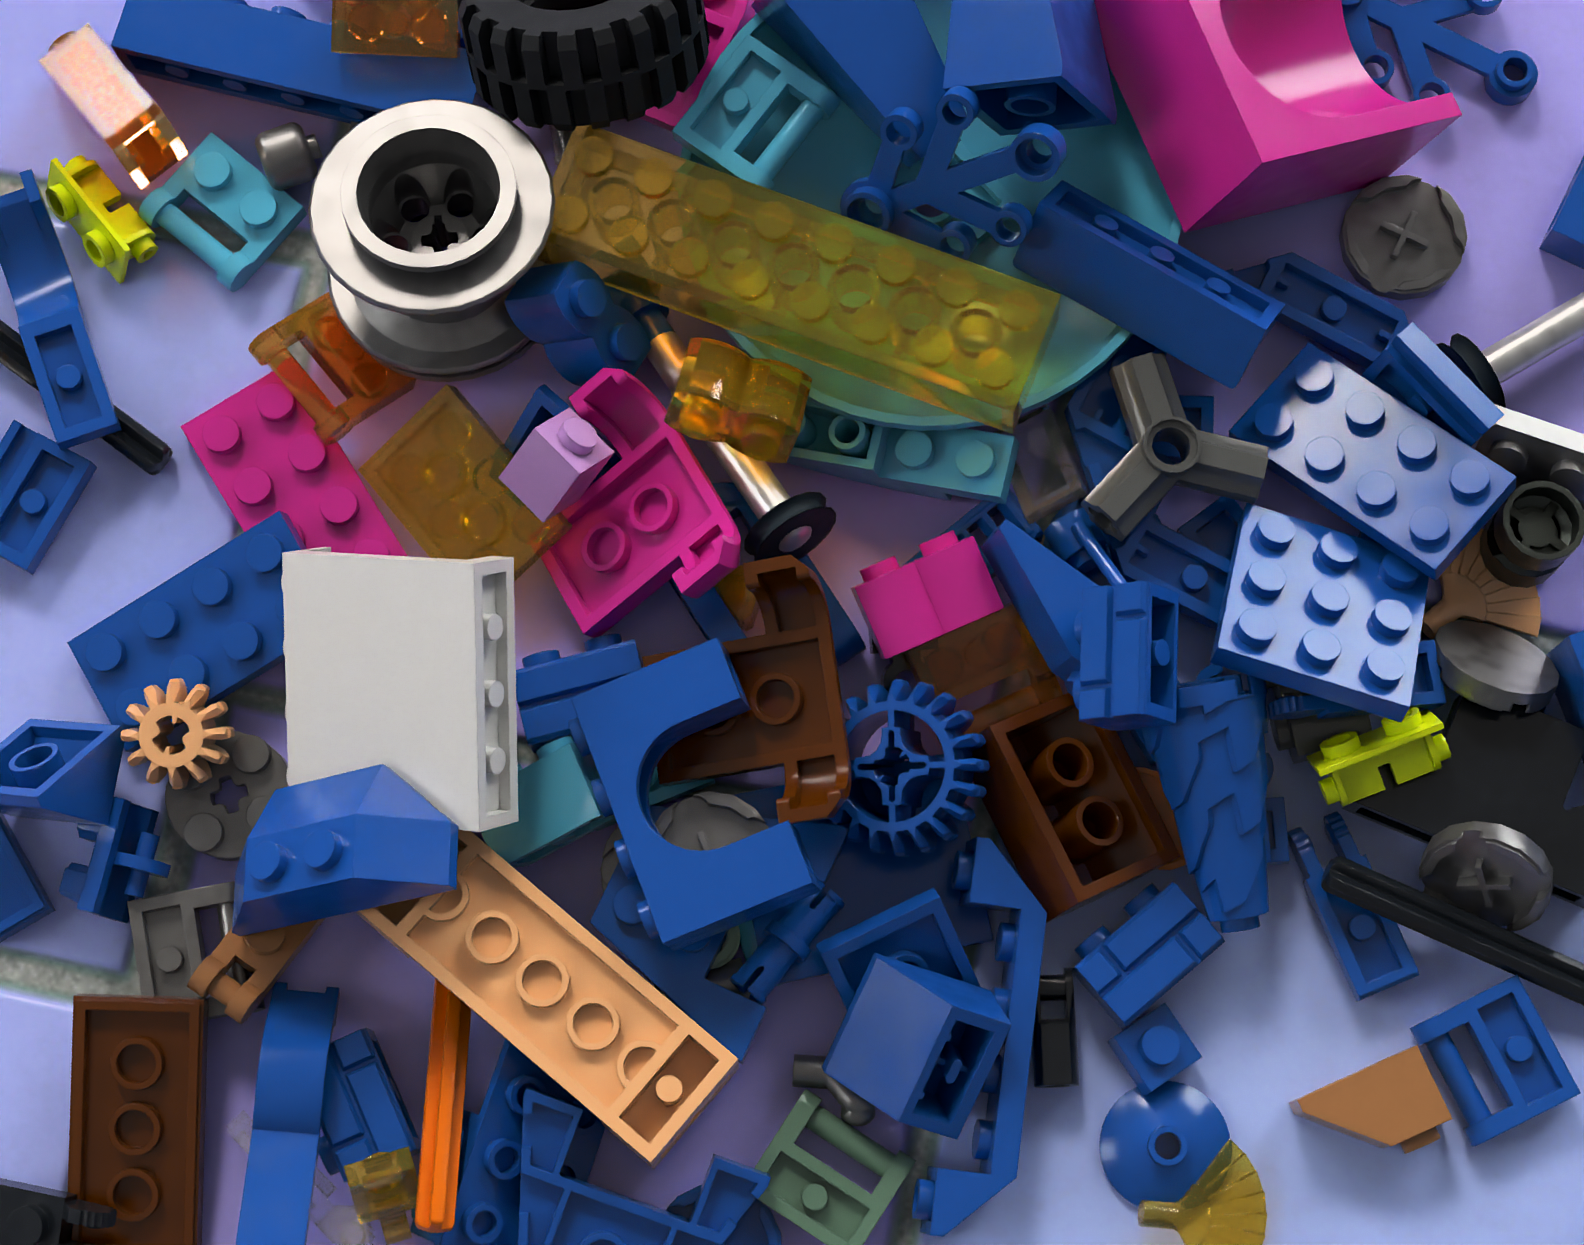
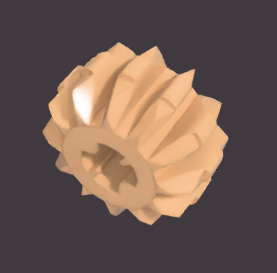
(156, 725)

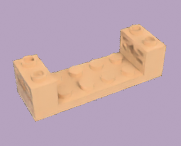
(562, 1000)

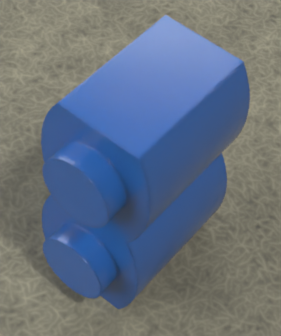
(576, 321)

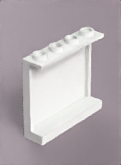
(405, 672)

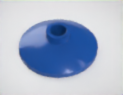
(1131, 1134)

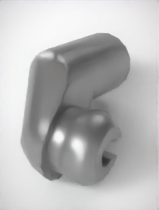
(809, 1074)

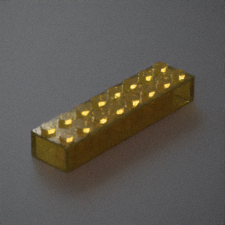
(800, 277)

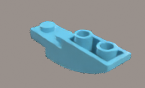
(906, 460)

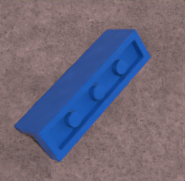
(1146, 284)

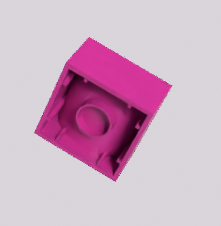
(1257, 103)

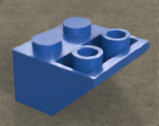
(918, 1044)

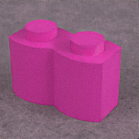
(926, 595)

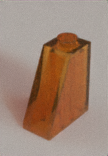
(113, 105)

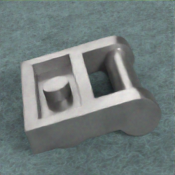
(171, 941)

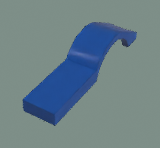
(52, 320)
(287, 1117)

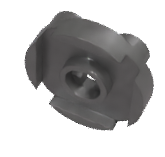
(209, 825)

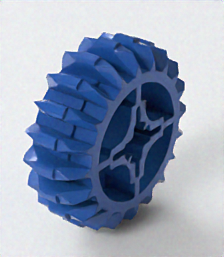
(905, 792)

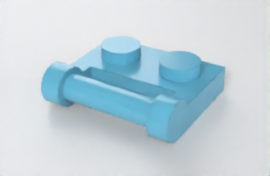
(741, 102)
(236, 197)

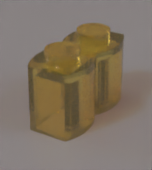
(738, 400)

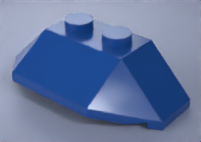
(342, 850)

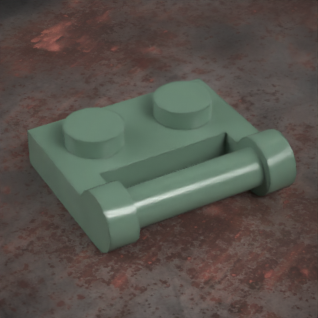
(816, 1194)

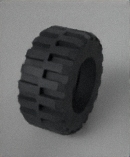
(582, 57)

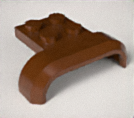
(792, 700)

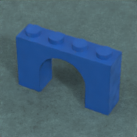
(627, 732)

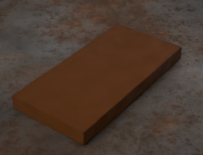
(139, 1116)

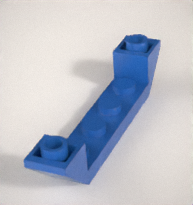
(993, 884)

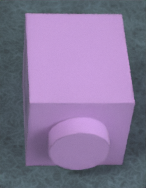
(556, 464)

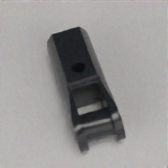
(1055, 1039)

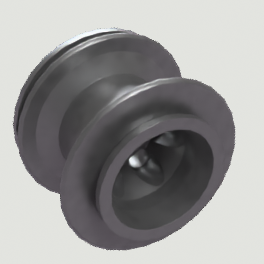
(388, 278)

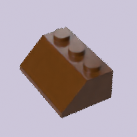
(1069, 806)

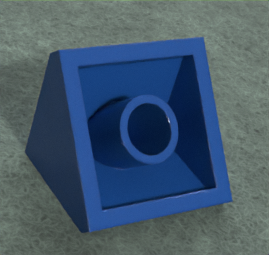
(60, 771)

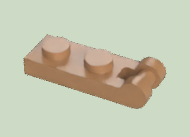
(262, 954)

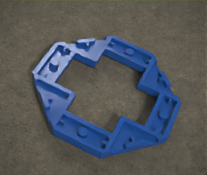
(1316, 307)

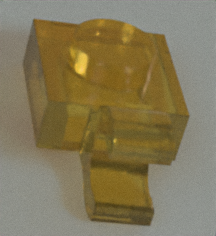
(383, 1190)

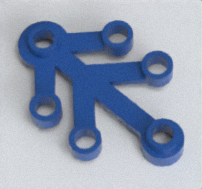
(1417, 28)
(945, 185)

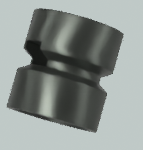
(1532, 534)

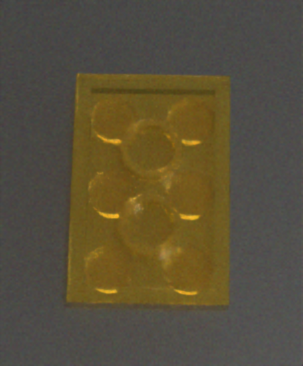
(447, 491)

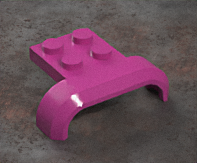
(643, 517)

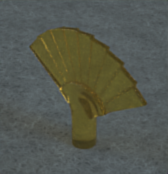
(1219, 1209)

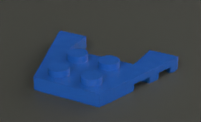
(684, 972)
(574, 1212)

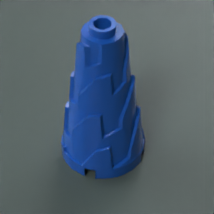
(1217, 789)

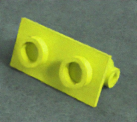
(81, 196)
(1355, 759)

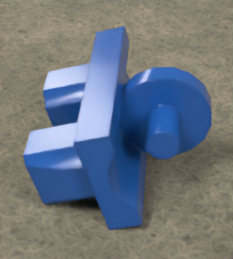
(118, 862)

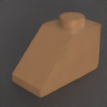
(1381, 1103)

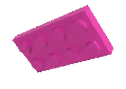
(271, 461)

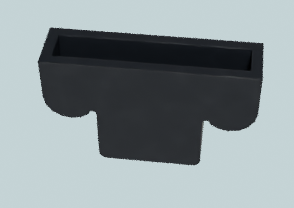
(1502, 772)

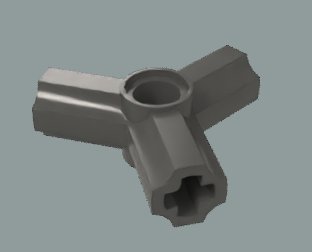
(1139, 479)

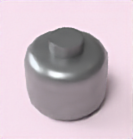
(288, 155)

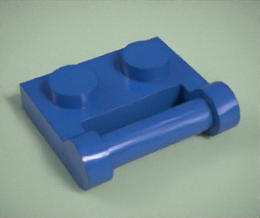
(1513, 1048)

